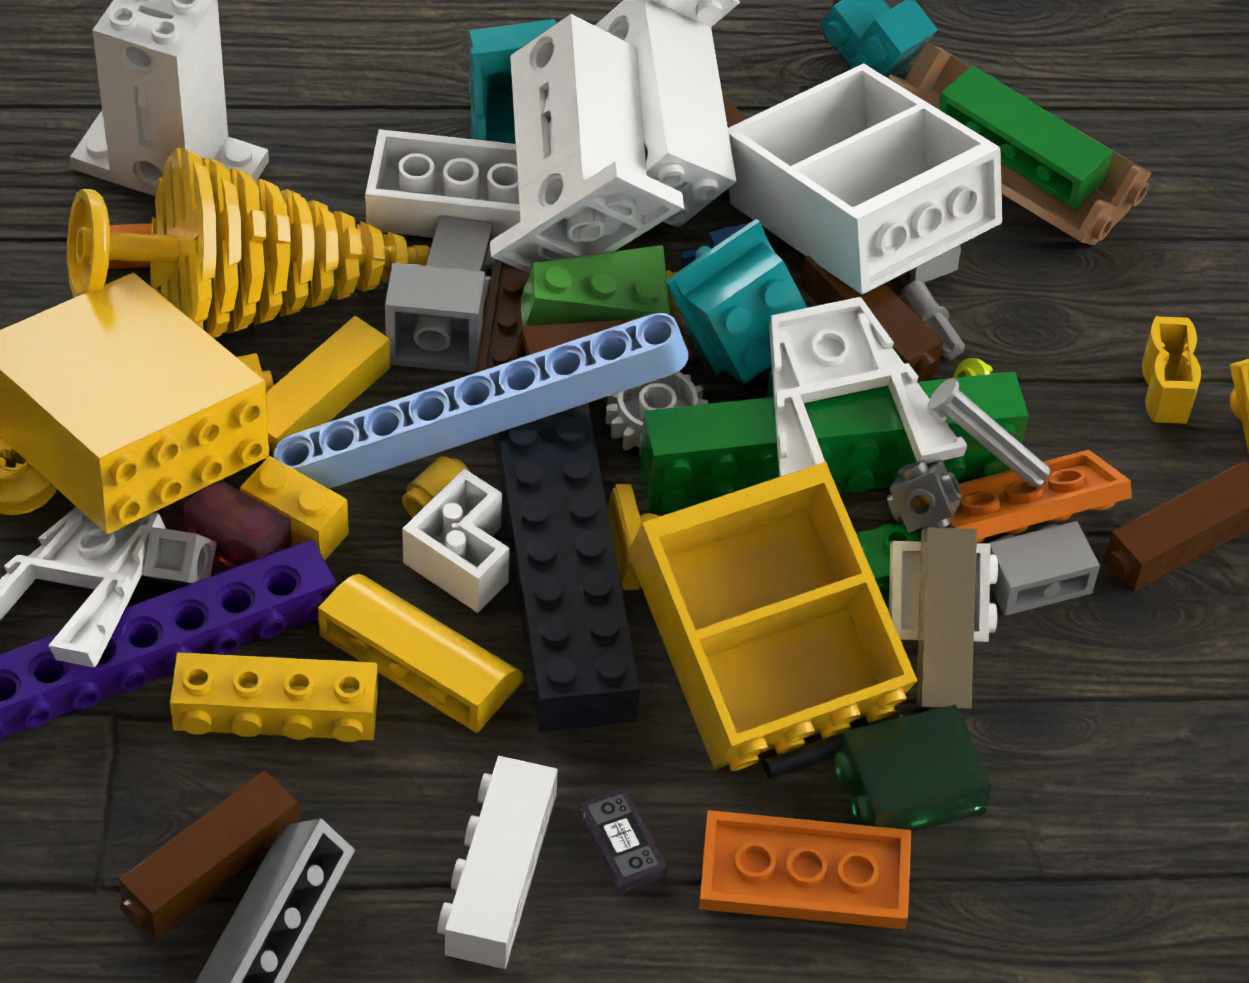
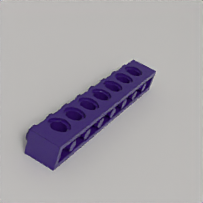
(163, 626)

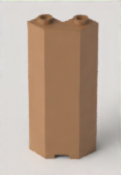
(1094, 218)

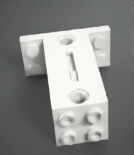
(159, 93)
(679, 95)
(579, 149)

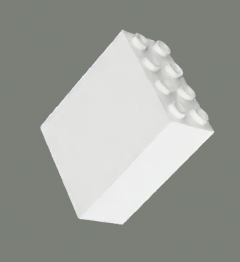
(865, 177)

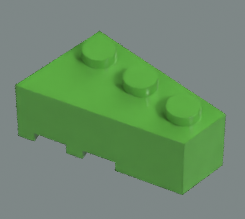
(596, 288)

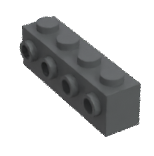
(280, 906)

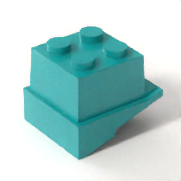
(492, 79)
(730, 301)

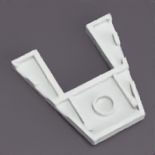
(837, 353)
(86, 557)

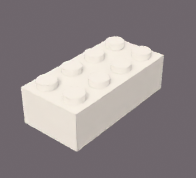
(433, 175)

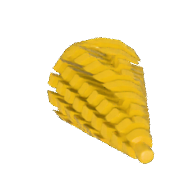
(234, 247)

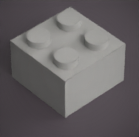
(435, 317)

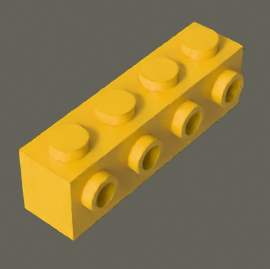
(274, 696)

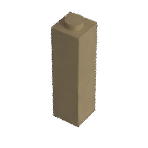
(946, 618)

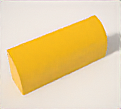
(417, 651)

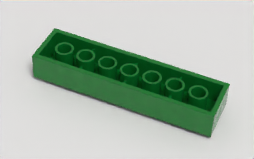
(732, 445)

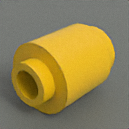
(430, 483)

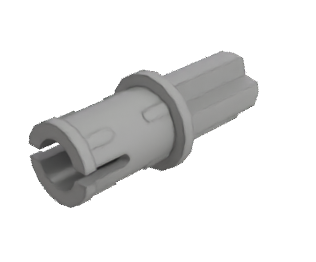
(936, 317)

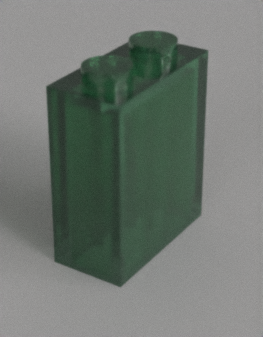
(913, 771)

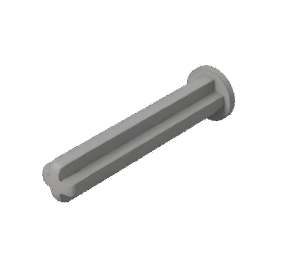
(988, 433)

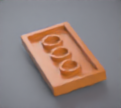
(1010, 504)
(806, 869)

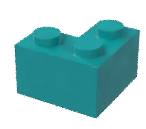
(878, 35)

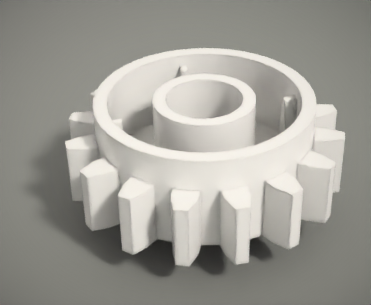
(627, 407)

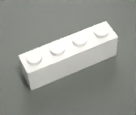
(499, 863)

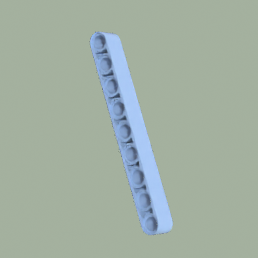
(487, 402)

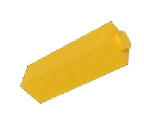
(326, 380)

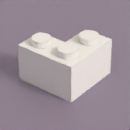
(454, 541)

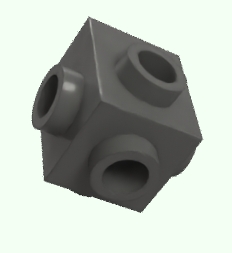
(927, 481)

